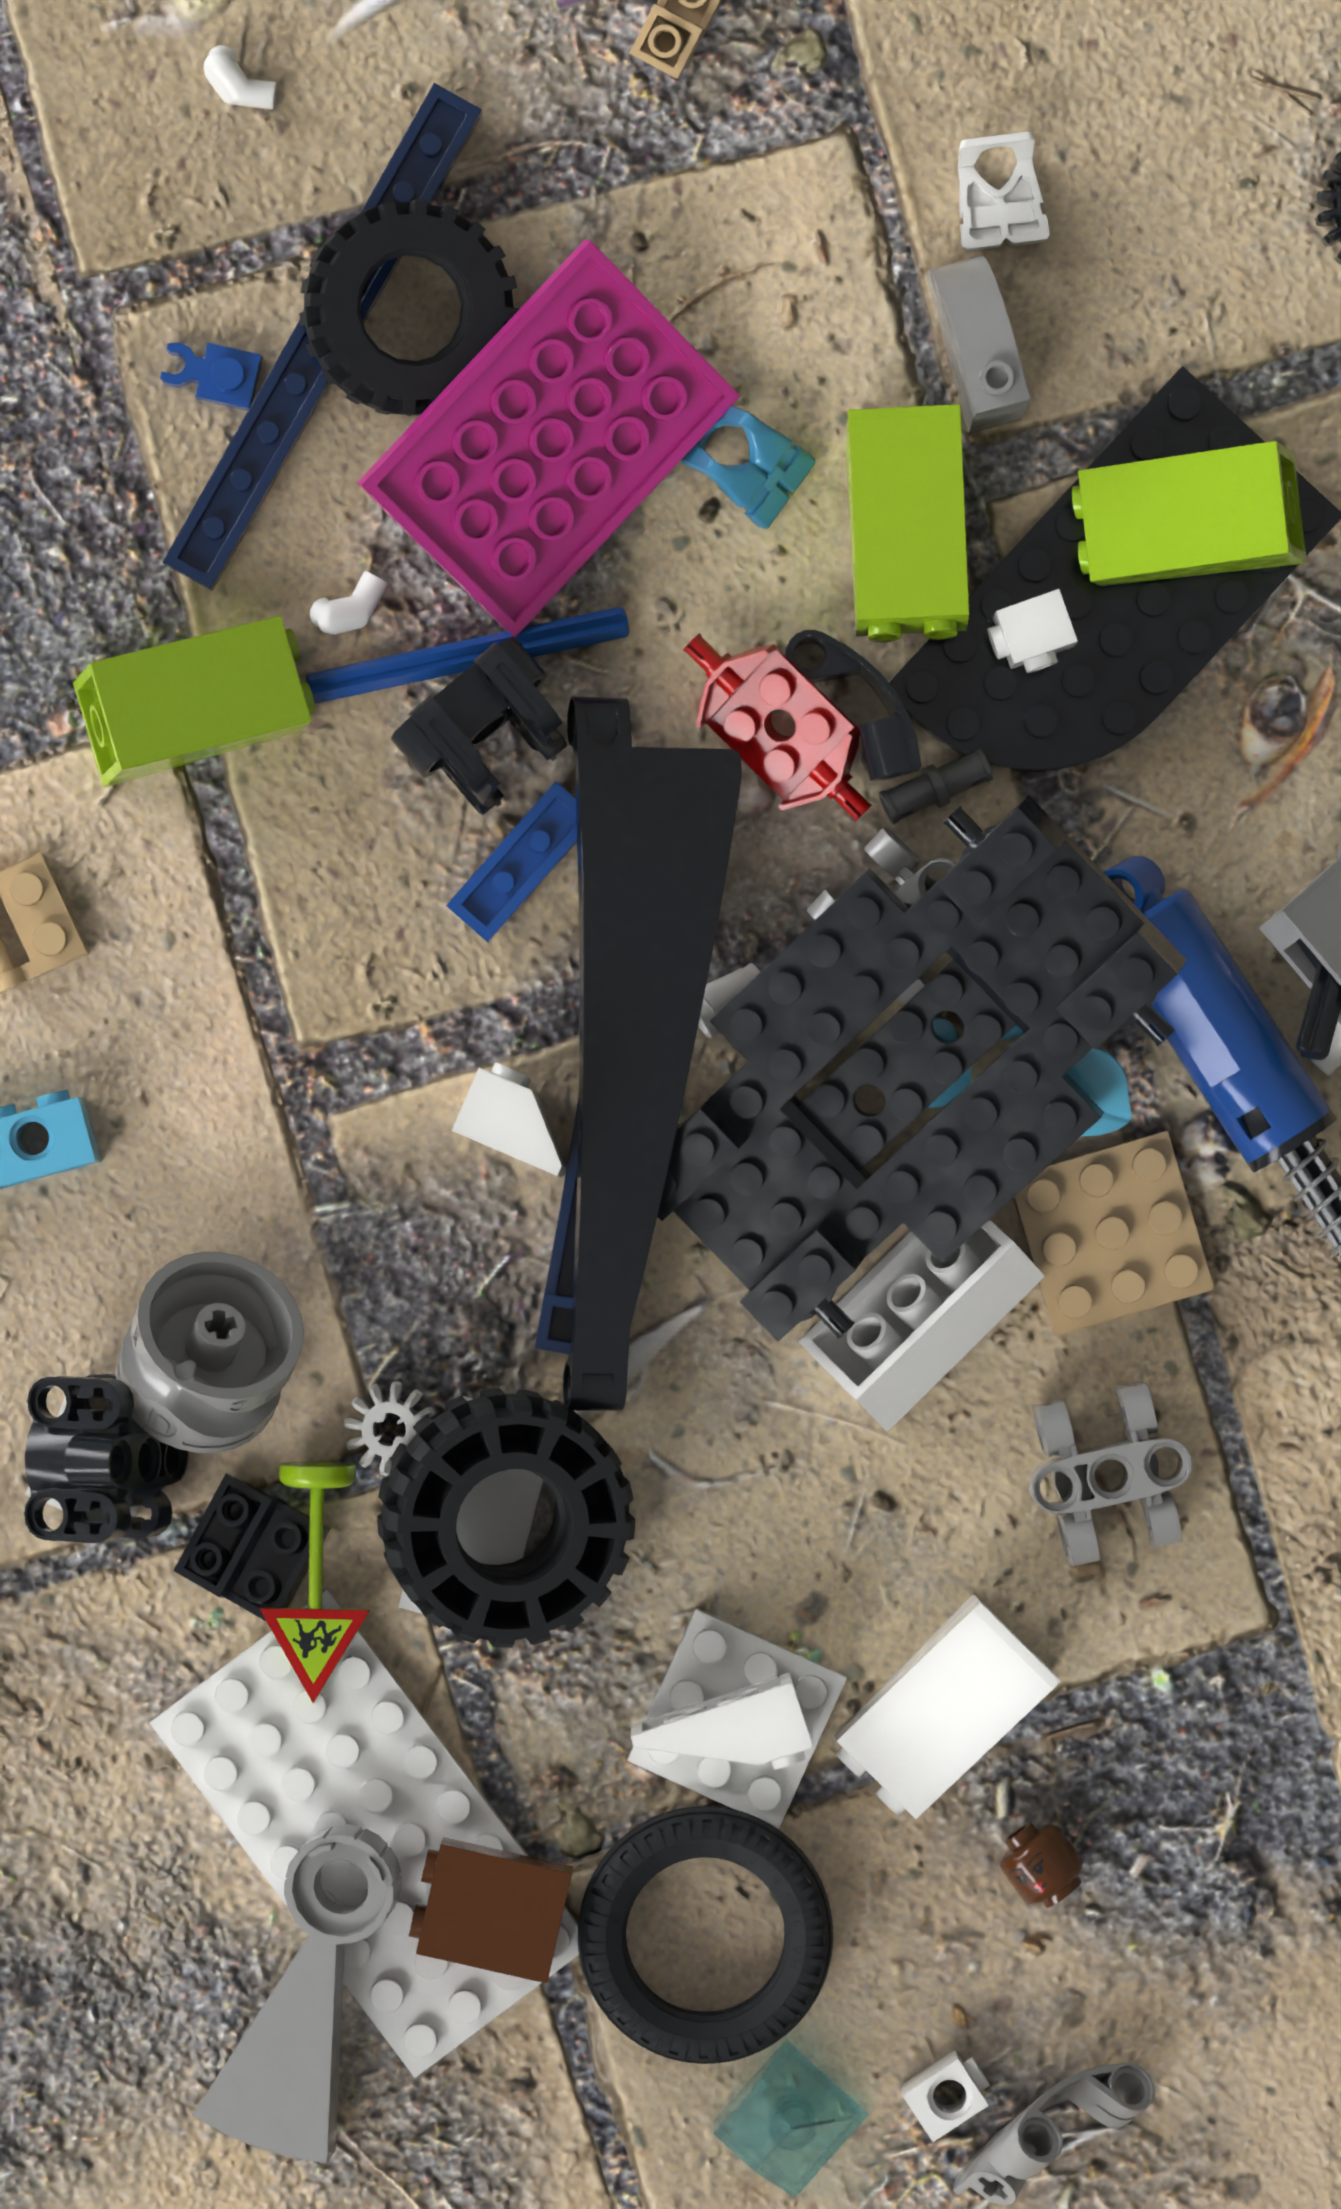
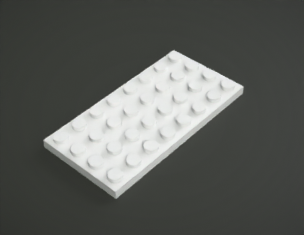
(364, 1760)

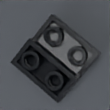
(248, 1548)

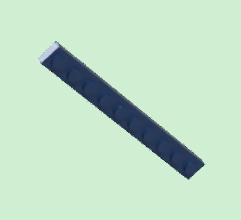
(296, 379)

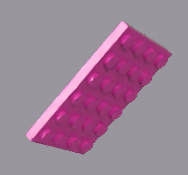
(549, 438)

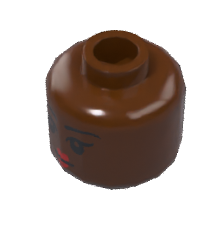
(1041, 1864)

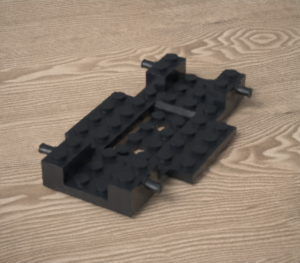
(1032, 946)

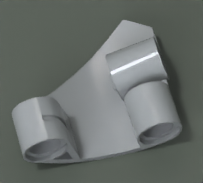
(1035, 2141)

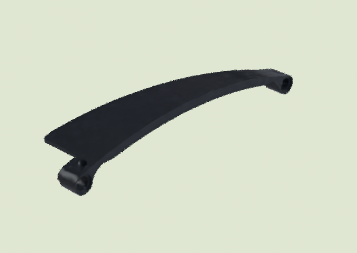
(650, 900)

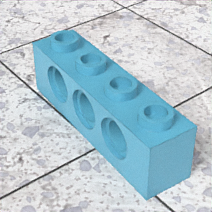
(70, 1139)

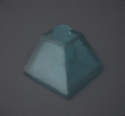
(788, 2120)

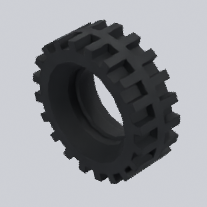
(335, 297)

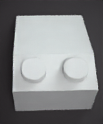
(741, 1726)

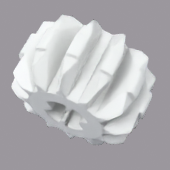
(379, 1414)

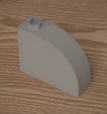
(979, 344)

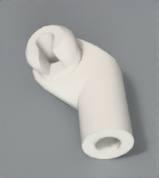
(232, 84)
(349, 612)

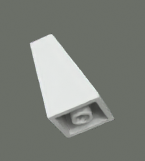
(944, 1709)

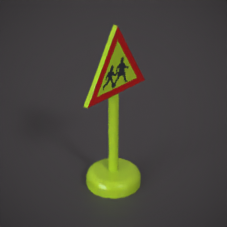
(312, 1635)

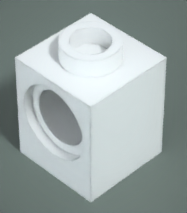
(940, 2118)

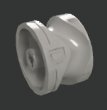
(210, 1351)

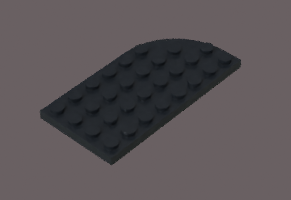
(1133, 639)

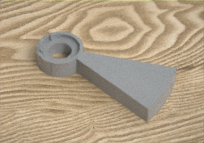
(285, 2070)

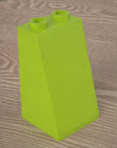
(1190, 515)
(907, 521)
(192, 699)

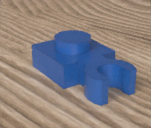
(223, 375)

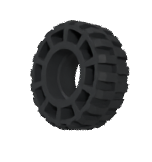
(561, 1573)

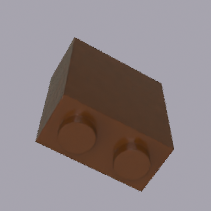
(491, 1909)

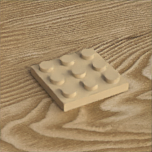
(1112, 1234)

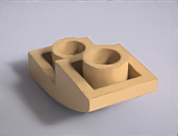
(673, 33)

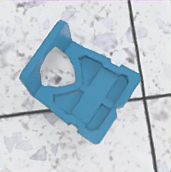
(766, 478)

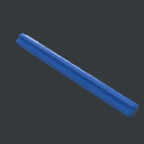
(459, 655)

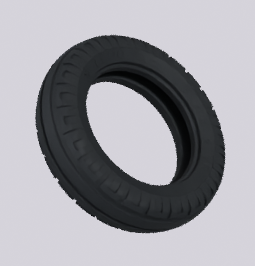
(686, 2033)

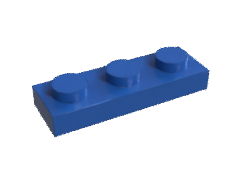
(518, 864)

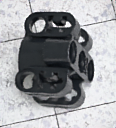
(469, 710)
(96, 1463)

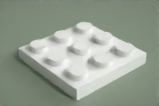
(720, 1659)

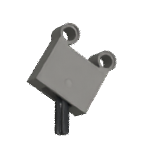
(1310, 941)

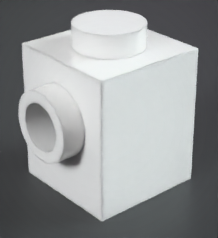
(1032, 632)

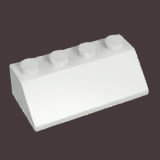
(509, 1119)
(920, 1318)

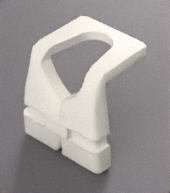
(1002, 214)

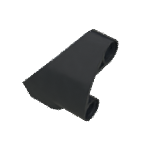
(888, 743)

